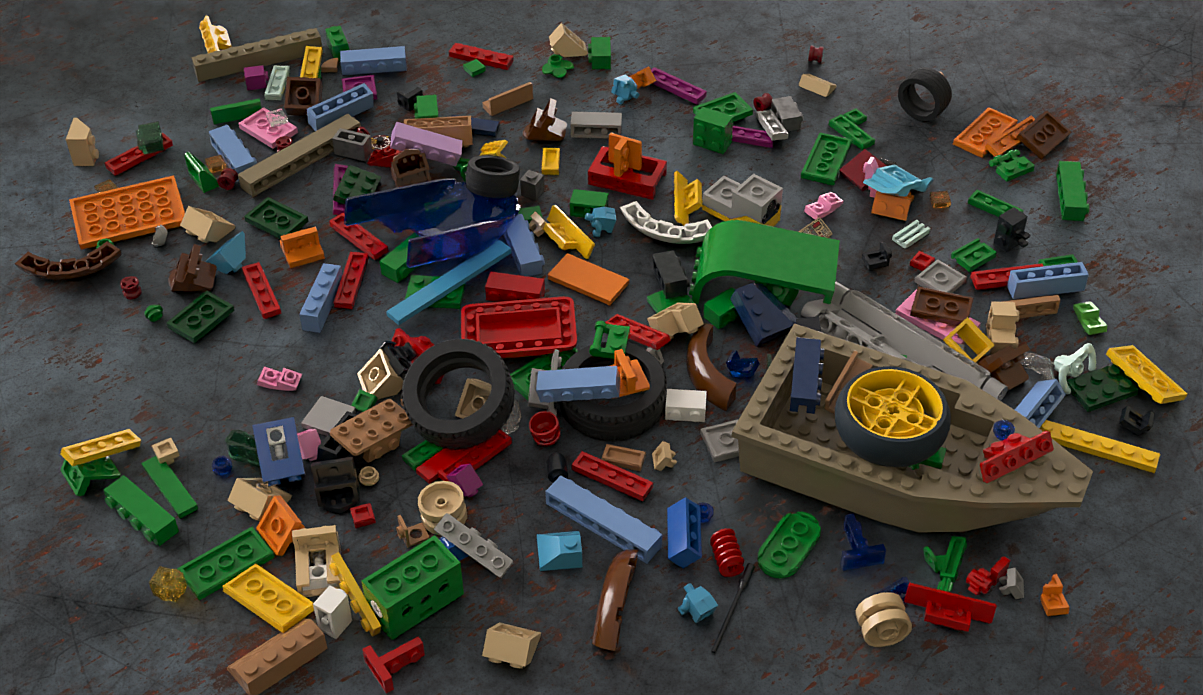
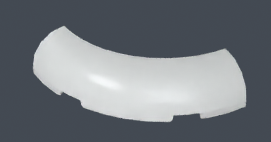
(664, 230)

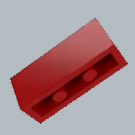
(513, 287)

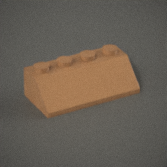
(454, 127)
(278, 657)

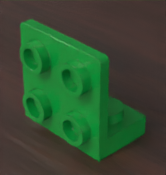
(80, 475)

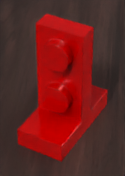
(392, 661)

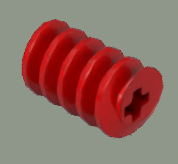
(727, 552)

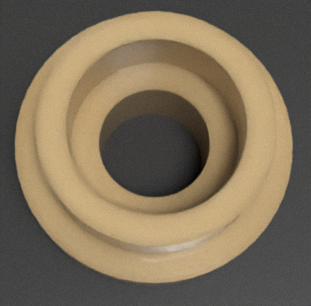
(368, 476)

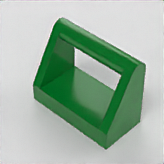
(200, 173)

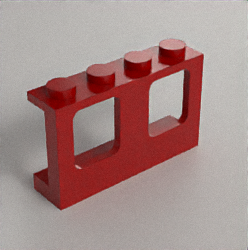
(629, 182)

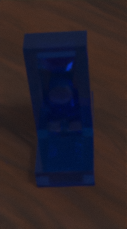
(861, 553)

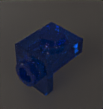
(741, 366)

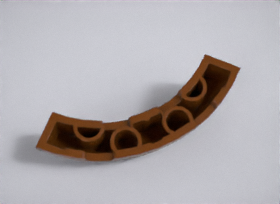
(71, 267)
(702, 372)
(613, 600)

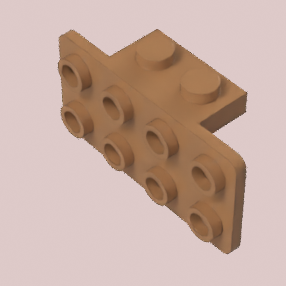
(373, 430)

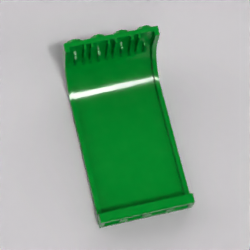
(766, 256)

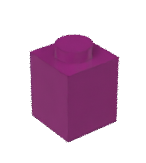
(256, 77)
(466, 479)

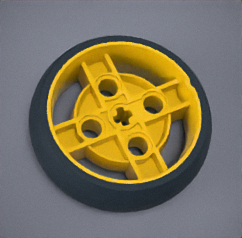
(892, 416)

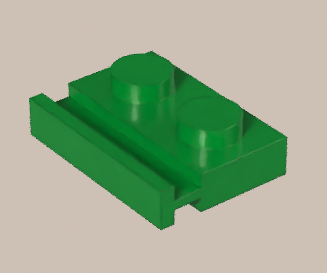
(973, 255)

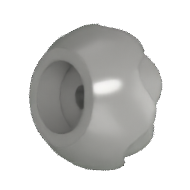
(160, 236)

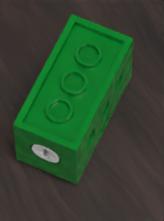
(413, 586)

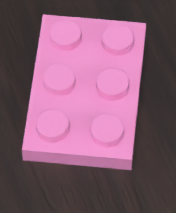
(259, 128)

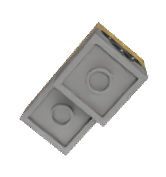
(751, 201)

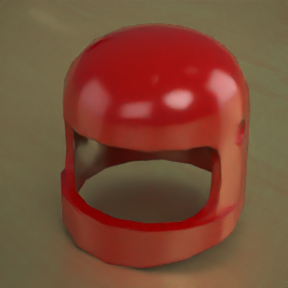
(544, 428)

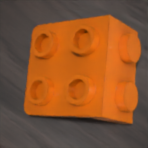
(892, 205)

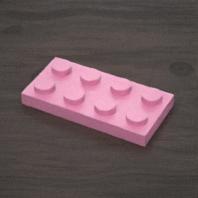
(935, 328)

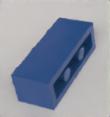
(684, 532)

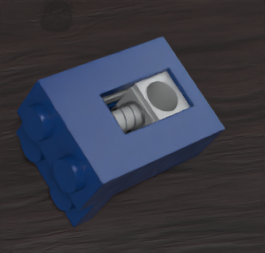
(282, 469)

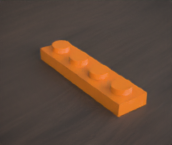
(1008, 139)

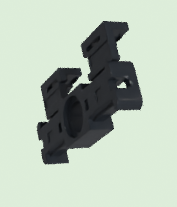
(399, 357)

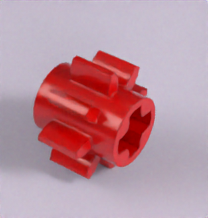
(979, 581)

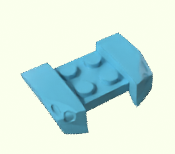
(896, 181)

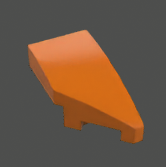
(643, 77)
(1053, 599)

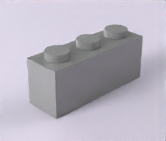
(595, 124)

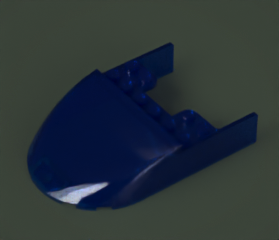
(442, 213)

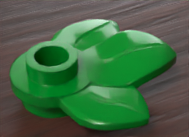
(557, 66)

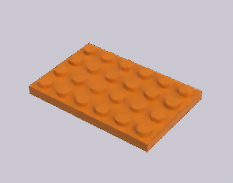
(127, 211)

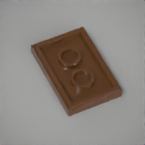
(1043, 134)
(941, 306)

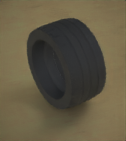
(935, 83)
(492, 176)

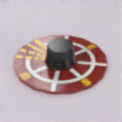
(380, 142)

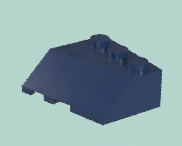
(762, 313)

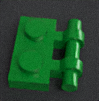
(1014, 168)

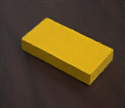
(550, 161)

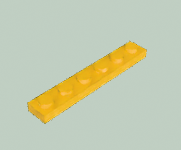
(1102, 446)

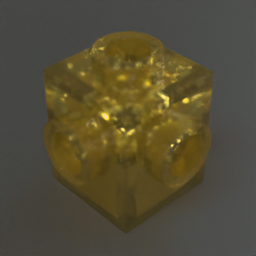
(168, 584)

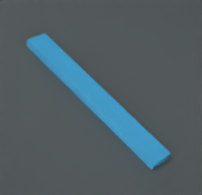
(448, 283)

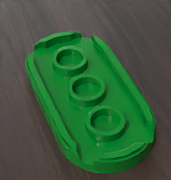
(789, 545)

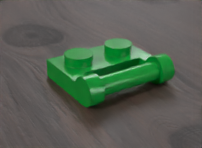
(616, 340)

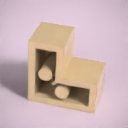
(677, 318)
(1002, 326)

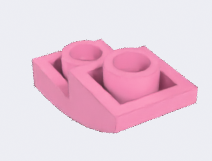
(869, 169)
(826, 204)
(285, 380)

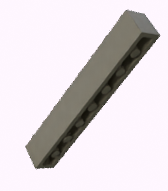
(255, 54)
(294, 157)

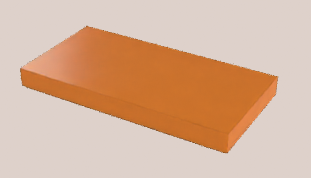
(983, 130)
(588, 279)

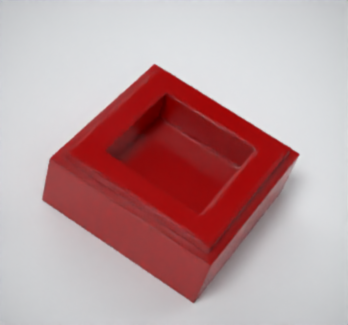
(921, 261)
(362, 515)
(999, 569)

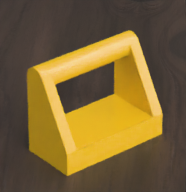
(972, 337)

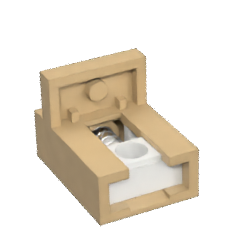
(315, 547)

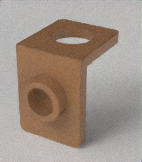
(404, 532)

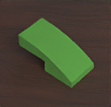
(1089, 318)

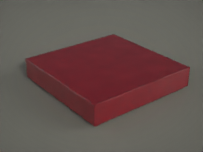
(854, 169)

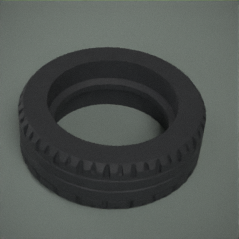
(441, 360)
(622, 421)

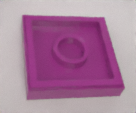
(349, 83)

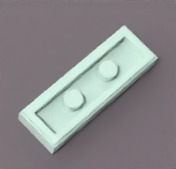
(277, 83)

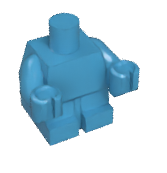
(624, 88)
(602, 219)
(698, 603)

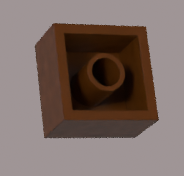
(302, 94)

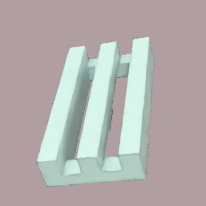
(908, 232)

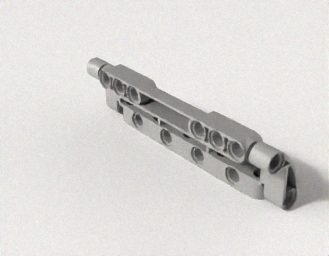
(896, 338)

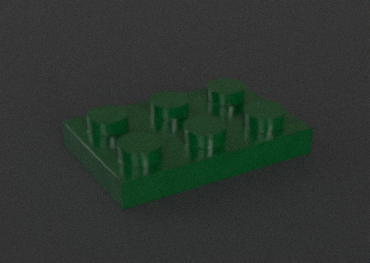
(356, 183)
(276, 218)
(200, 316)
(1102, 387)

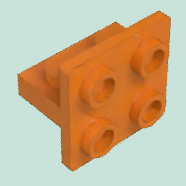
(624, 153)
(631, 374)

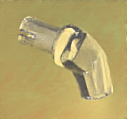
(1039, 364)
(512, 423)

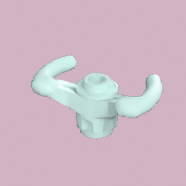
(1073, 365)

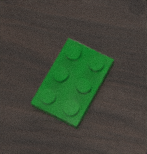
(729, 104)
(452, 300)

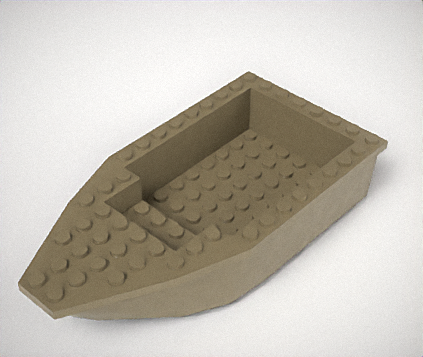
(812, 459)

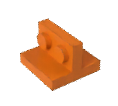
(302, 247)
(278, 524)

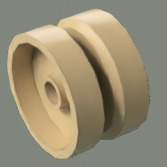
(438, 500)
(883, 619)

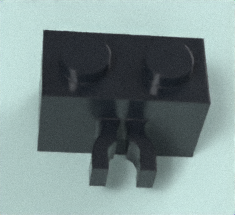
(1011, 230)

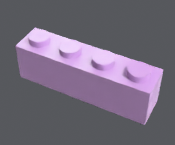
(436, 146)

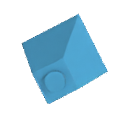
(230, 254)
(559, 550)

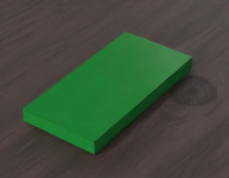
(826, 159)
(522, 376)
(225, 562)

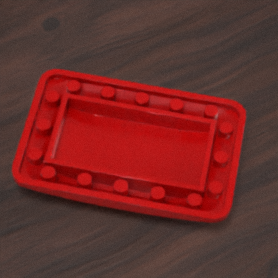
(522, 326)

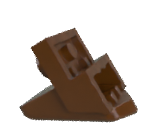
(545, 125)
(410, 168)
(192, 273)
(1006, 365)

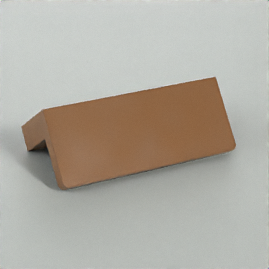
(509, 99)
(1037, 306)
(852, 368)

